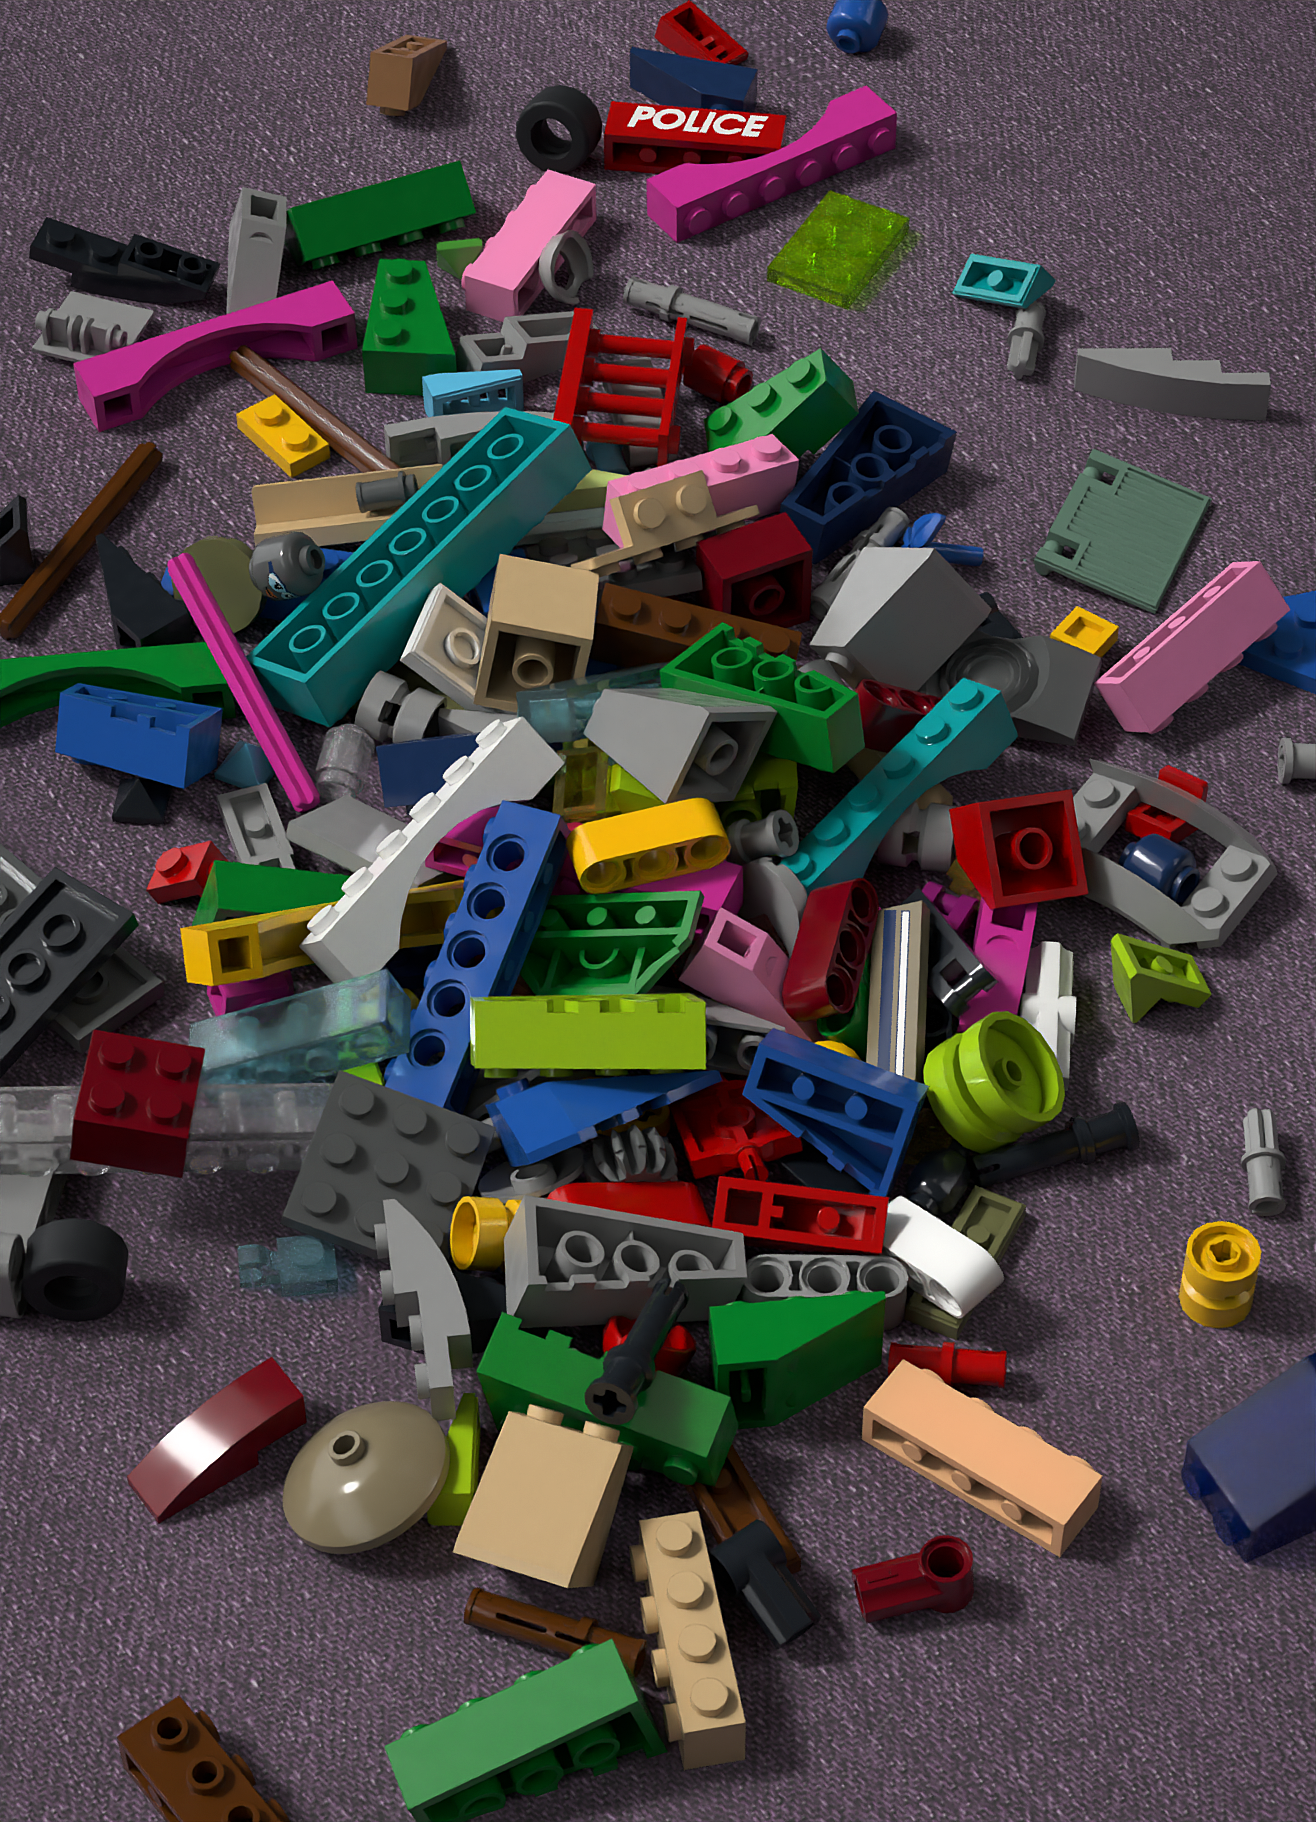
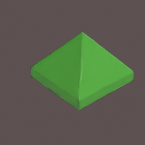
(457, 255)

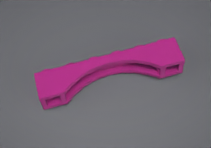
(706, 195)
(131, 379)

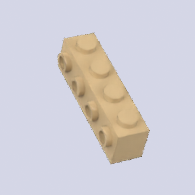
(691, 1641)

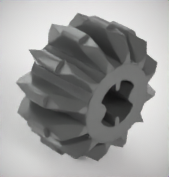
(631, 1158)

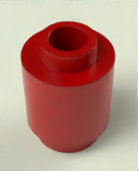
(717, 375)

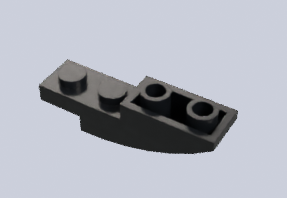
(132, 272)

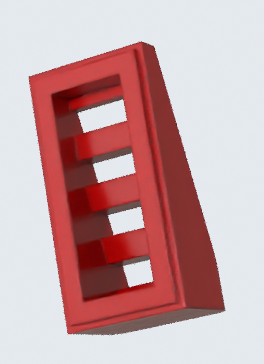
(687, 23)

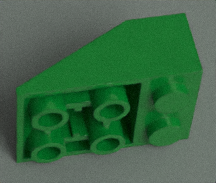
(792, 1351)

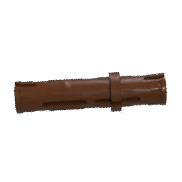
(490, 1612)

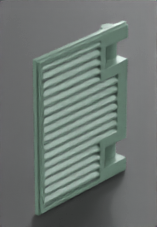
(1123, 532)

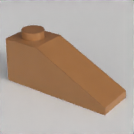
(403, 73)

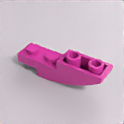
(1003, 946)

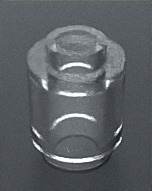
(344, 762)

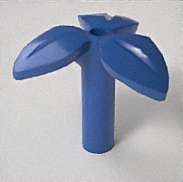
(926, 529)

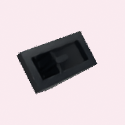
(16, 543)

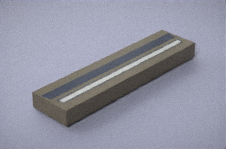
(899, 990)

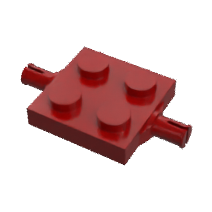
(728, 1131)

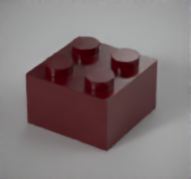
(758, 572)
(137, 1103)

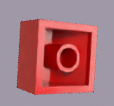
(1021, 848)

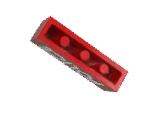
(663, 136)

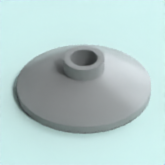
(533, 1179)

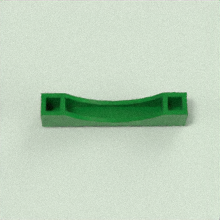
(165, 671)

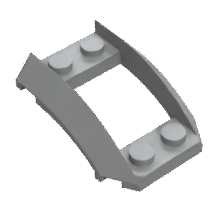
(1219, 898)

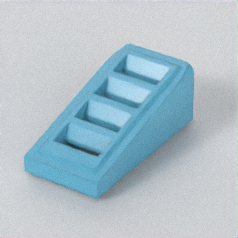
(444, 391)

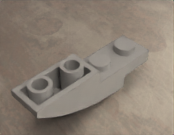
(427, 1302)

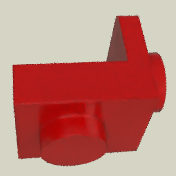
(1148, 819)
(183, 871)

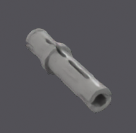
(673, 303)
(883, 533)

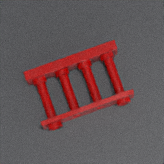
(582, 371)

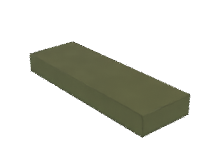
(992, 1224)

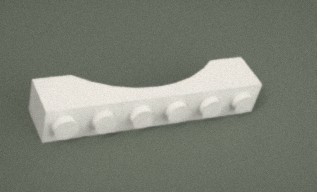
(366, 922)

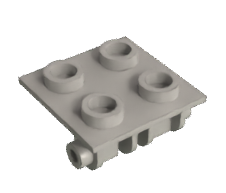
(89, 327)

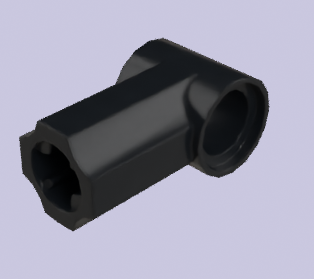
(755, 1569)

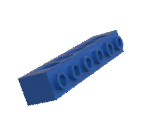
(504, 940)

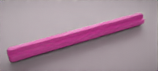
(243, 683)

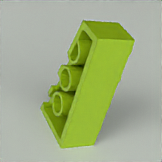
(587, 1033)

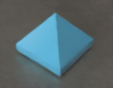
(245, 766)

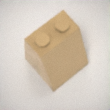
(535, 629)
(546, 1498)

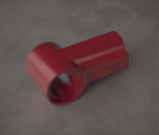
(911, 1582)

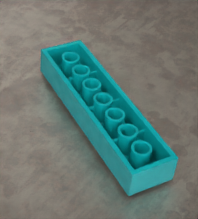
(443, 534)

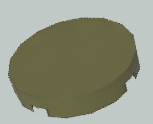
(226, 572)

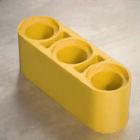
(647, 845)

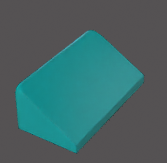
(1002, 281)

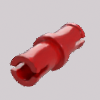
(953, 1363)

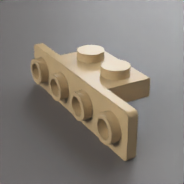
(663, 515)

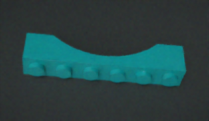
(956, 736)

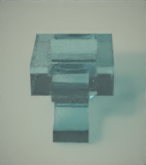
(300, 1265)

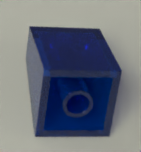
(1260, 1465)

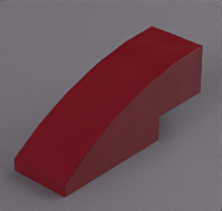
(218, 1440)

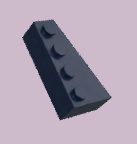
(866, 468)

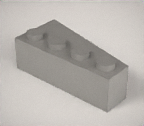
(597, 1263)

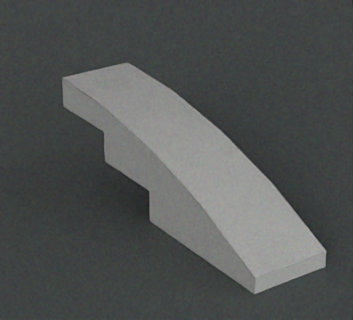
(1183, 387)
(436, 437)

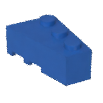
(139, 733)
(839, 1105)

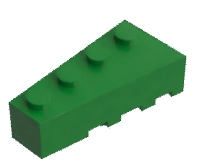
(677, 1423)

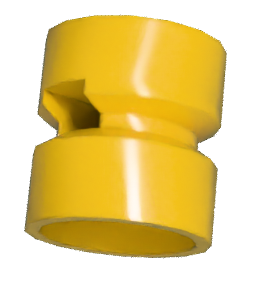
(479, 1232)
(1219, 1274)

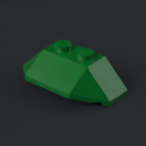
(609, 942)

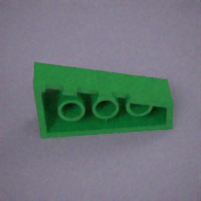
(815, 715)
(525, 1737)

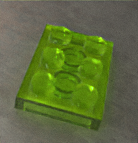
(838, 249)

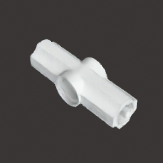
(1049, 999)

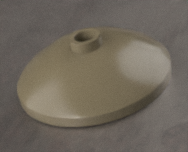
(366, 1477)

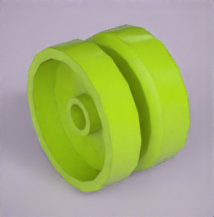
(994, 1082)

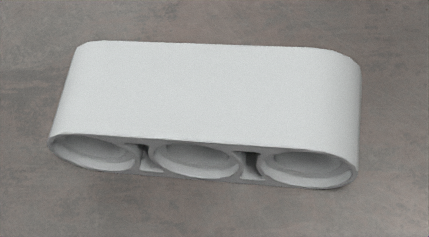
(939, 1259)

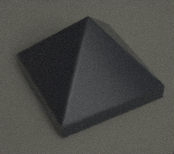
(141, 801)

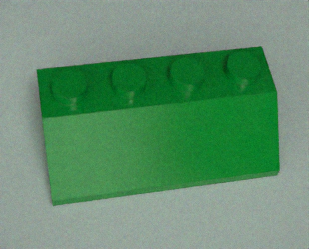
(378, 214)

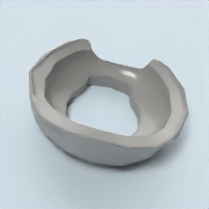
(577, 260)

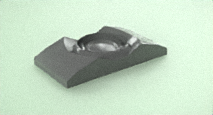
(1039, 677)

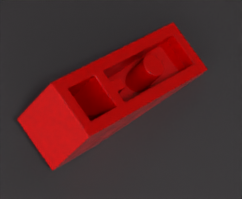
(800, 1217)

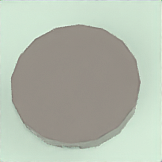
(777, 894)

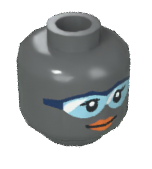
(287, 566)

